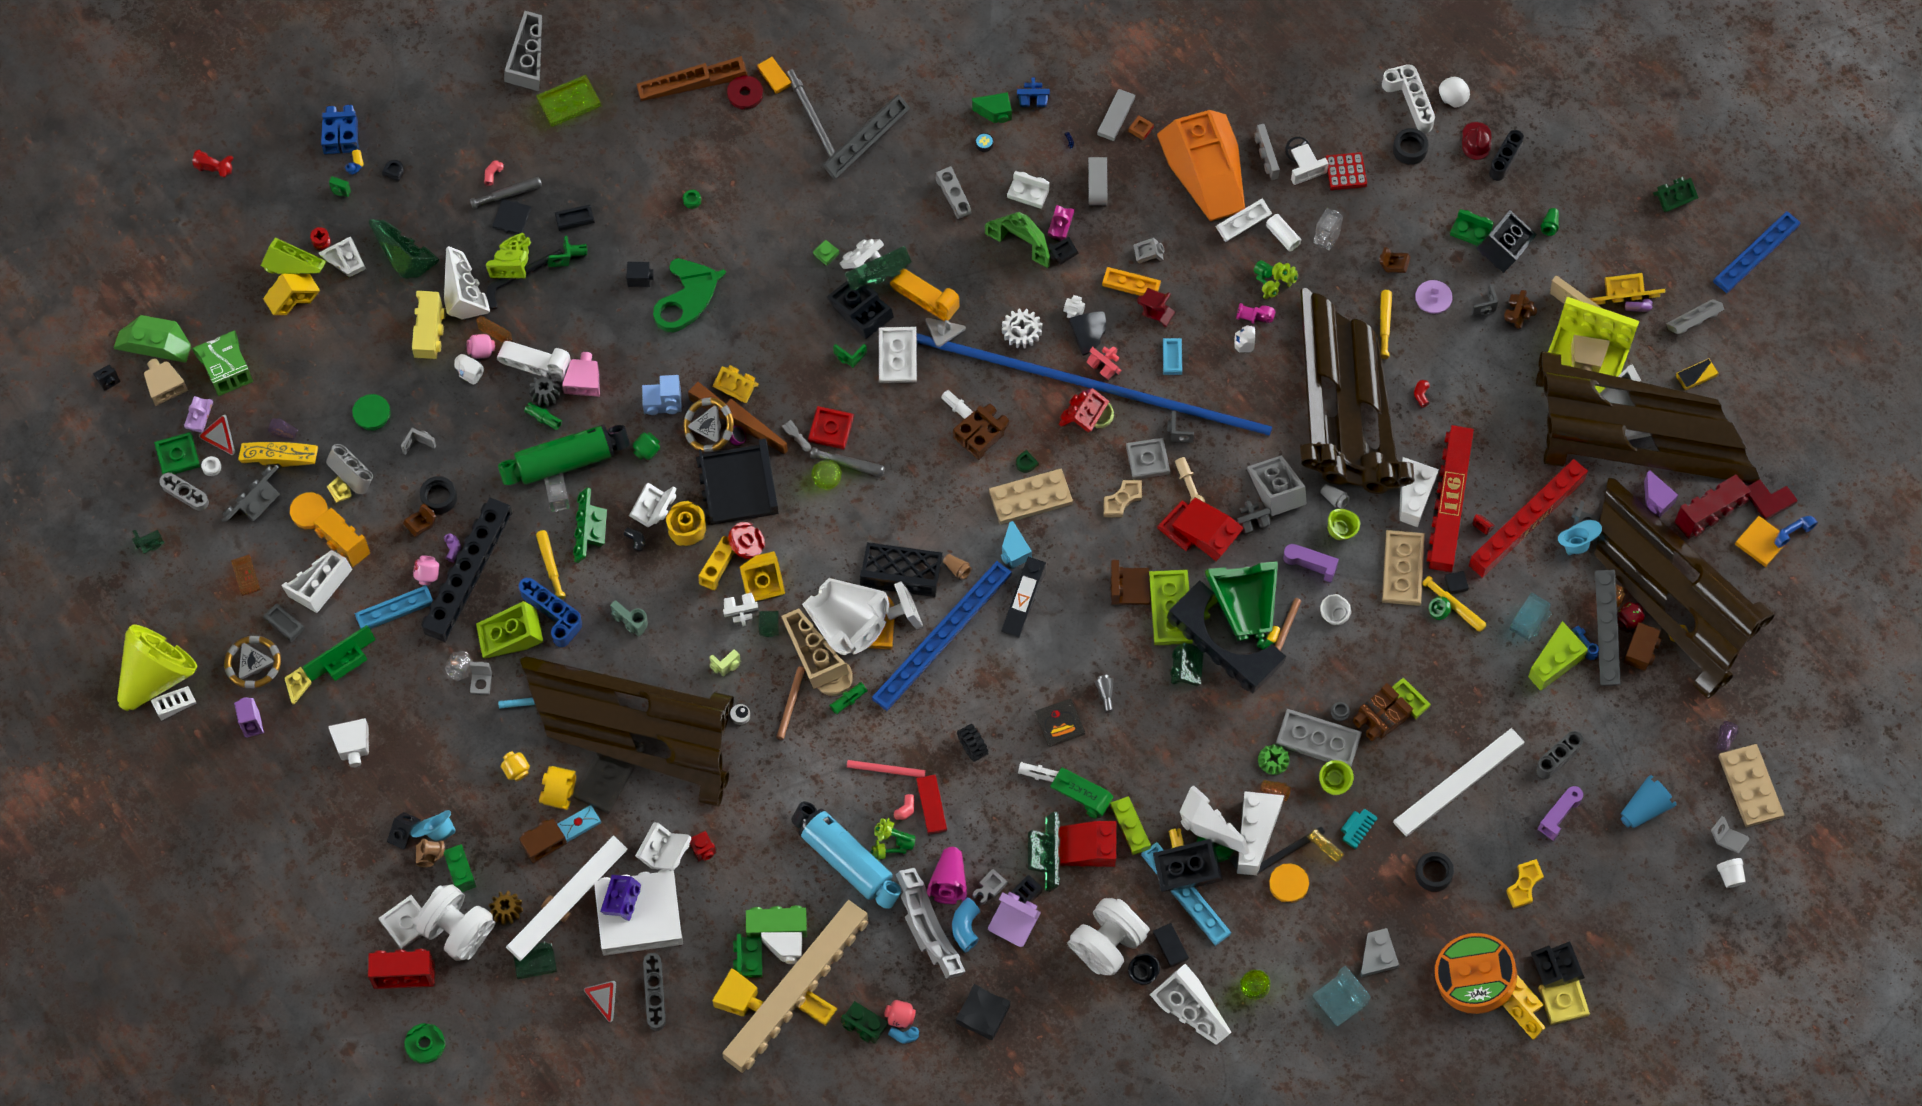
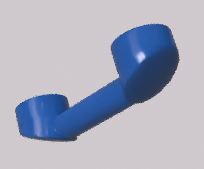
(1806, 523)

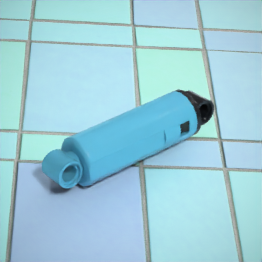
(846, 854)

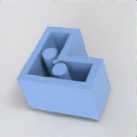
(662, 397)

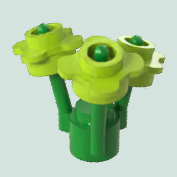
(1279, 271)
(883, 831)

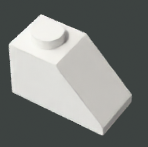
(784, 945)

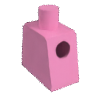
(582, 377)

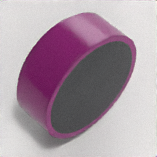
(738, 436)

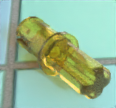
(1325, 845)

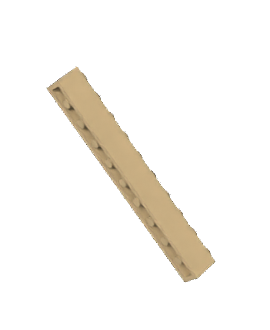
(793, 988)

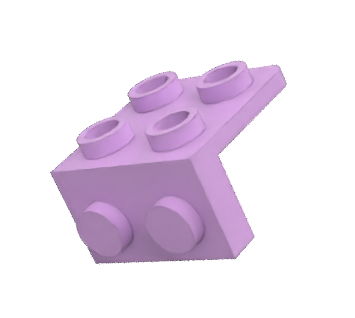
(1014, 919)

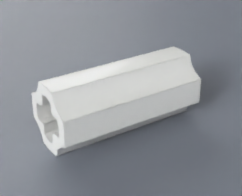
(1283, 232)

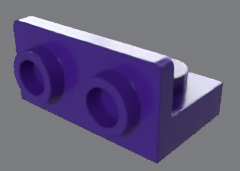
(621, 896)

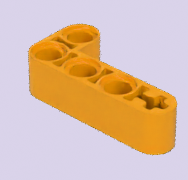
(925, 295)

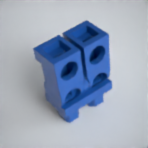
(339, 129)

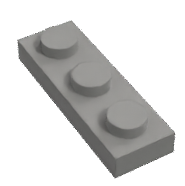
(1266, 152)
(1695, 317)

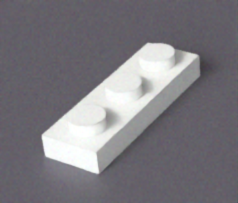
(1243, 220)

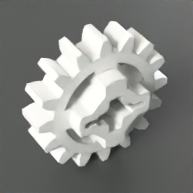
(1022, 320)

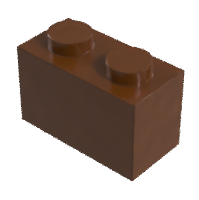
(1642, 647)
(542, 840)

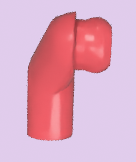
(490, 170)
(907, 809)

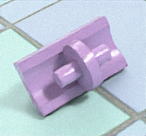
(198, 414)

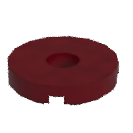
(745, 83)

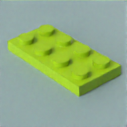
(1165, 592)

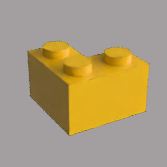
(290, 290)

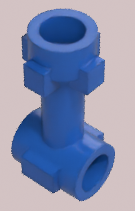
(1593, 649)

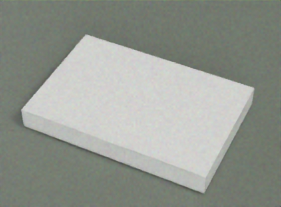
(897, 354)

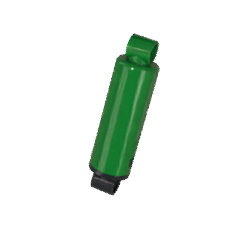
(563, 454)

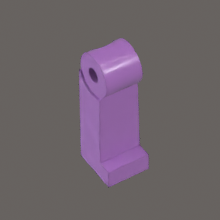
(1311, 560)
(1569, 800)

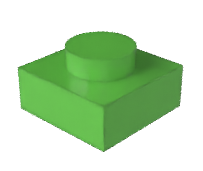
(826, 252)

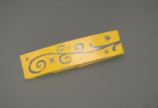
(278, 453)

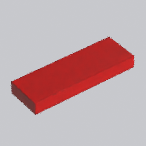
(931, 804)

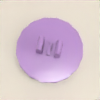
(1433, 297)

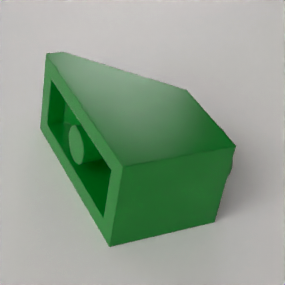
(993, 107)

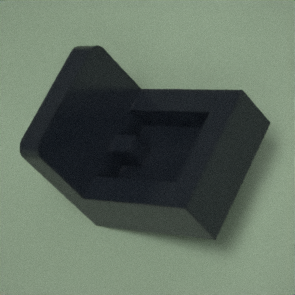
(1063, 250)

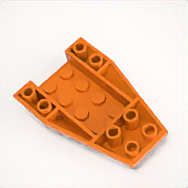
(1206, 161)

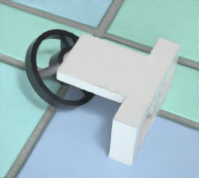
(1307, 163)

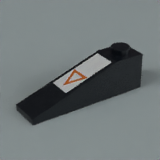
(1024, 596)

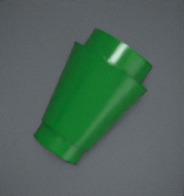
(1550, 222)

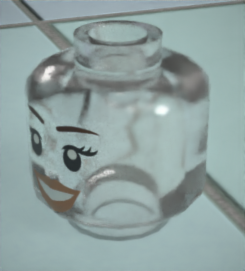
(458, 665)

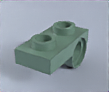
(620, 613)

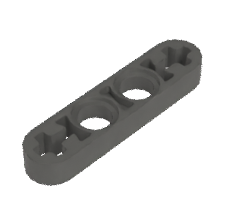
(657, 991)

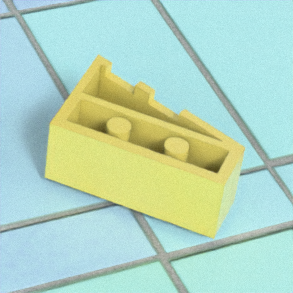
(428, 325)

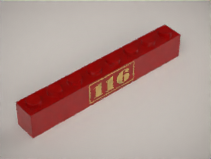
(1451, 498)
(1528, 518)

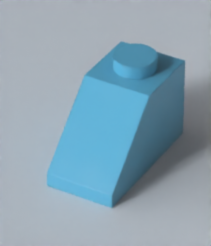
(1014, 548)

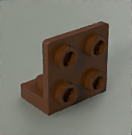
(1129, 585)

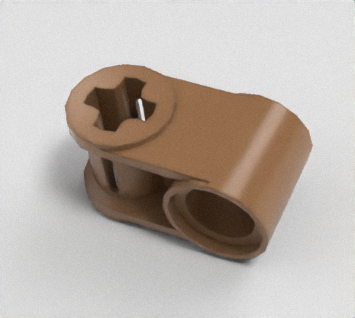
(428, 852)

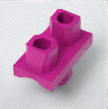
(1060, 223)

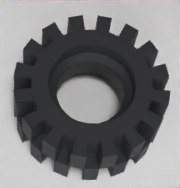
(972, 742)

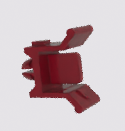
(1155, 307)

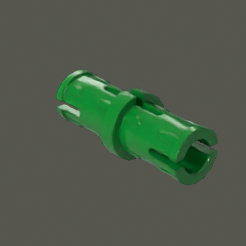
(543, 416)
(848, 698)

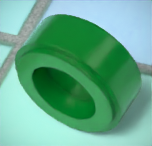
(691, 199)

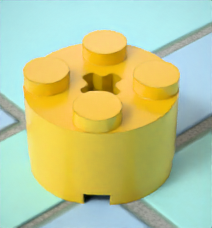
(687, 533)
(558, 787)

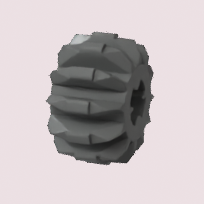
(544, 390)

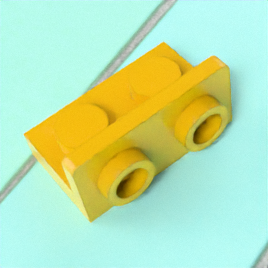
(735, 384)

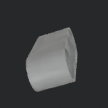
(1097, 180)
(349, 469)

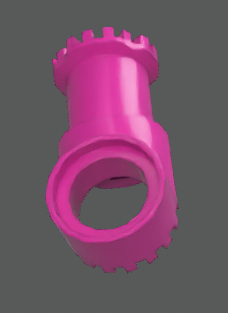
(1263, 313)

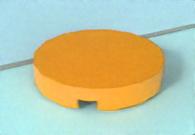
(307, 509)
(1289, 883)

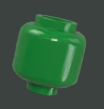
(646, 446)

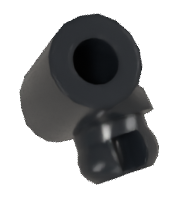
(637, 537)

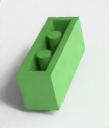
(776, 920)

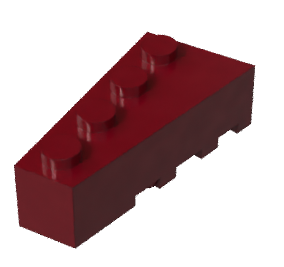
(1712, 506)

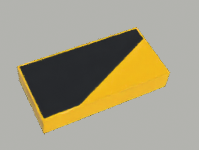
(1697, 374)

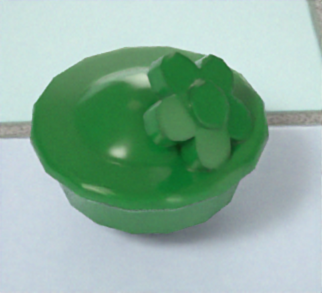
(1439, 608)

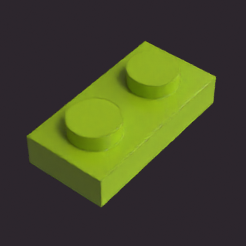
(1412, 697)

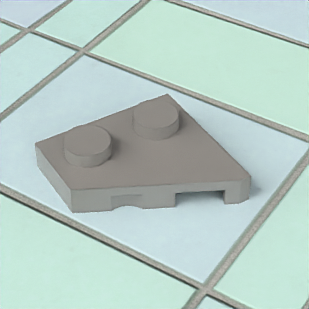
(1378, 953)

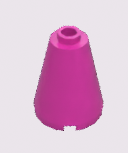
(948, 879)

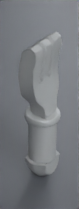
(792, 431)

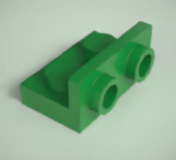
(1471, 227)
(748, 956)

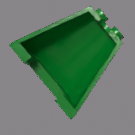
(1246, 597)

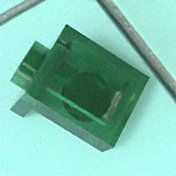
(768, 623)

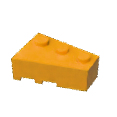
(341, 537)

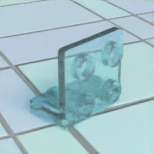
(1342, 997)

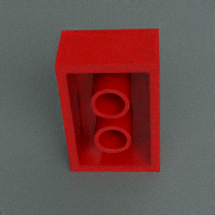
(401, 969)

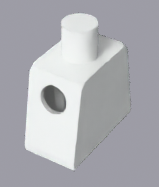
(351, 740)

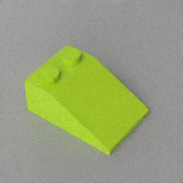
(289, 259)
(510, 631)

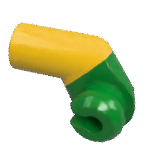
(1271, 639)

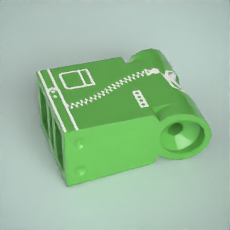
(224, 363)

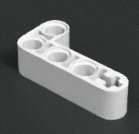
(1406, 84)
(535, 360)

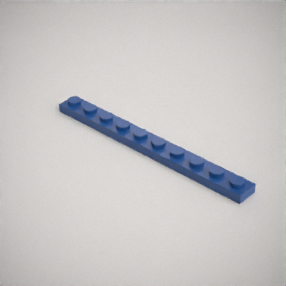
(941, 636)

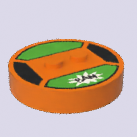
(1476, 973)

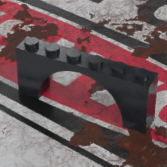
(1248, 669)

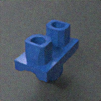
(1025, 94)

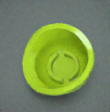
(1343, 524)
(1336, 777)

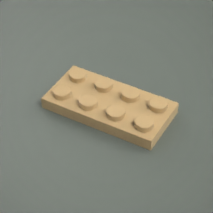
(1030, 496)
(1751, 785)

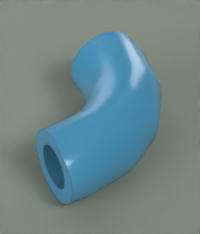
(963, 924)

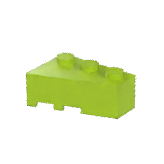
(1557, 657)

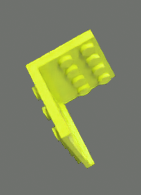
(1594, 322)

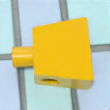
(737, 995)

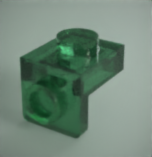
(148, 542)

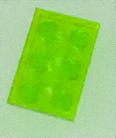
(568, 100)

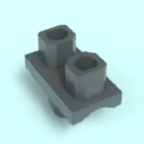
(1261, 517)

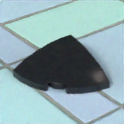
(1088, 330)

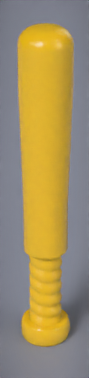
(1385, 317)
(547, 554)
(1470, 617)

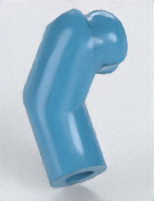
(906, 1036)

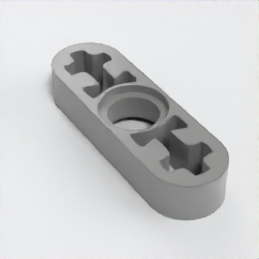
(187, 499)

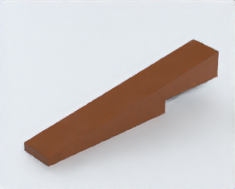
(692, 79)
(741, 418)

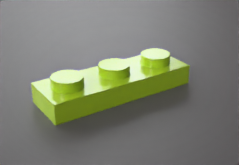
(1130, 825)

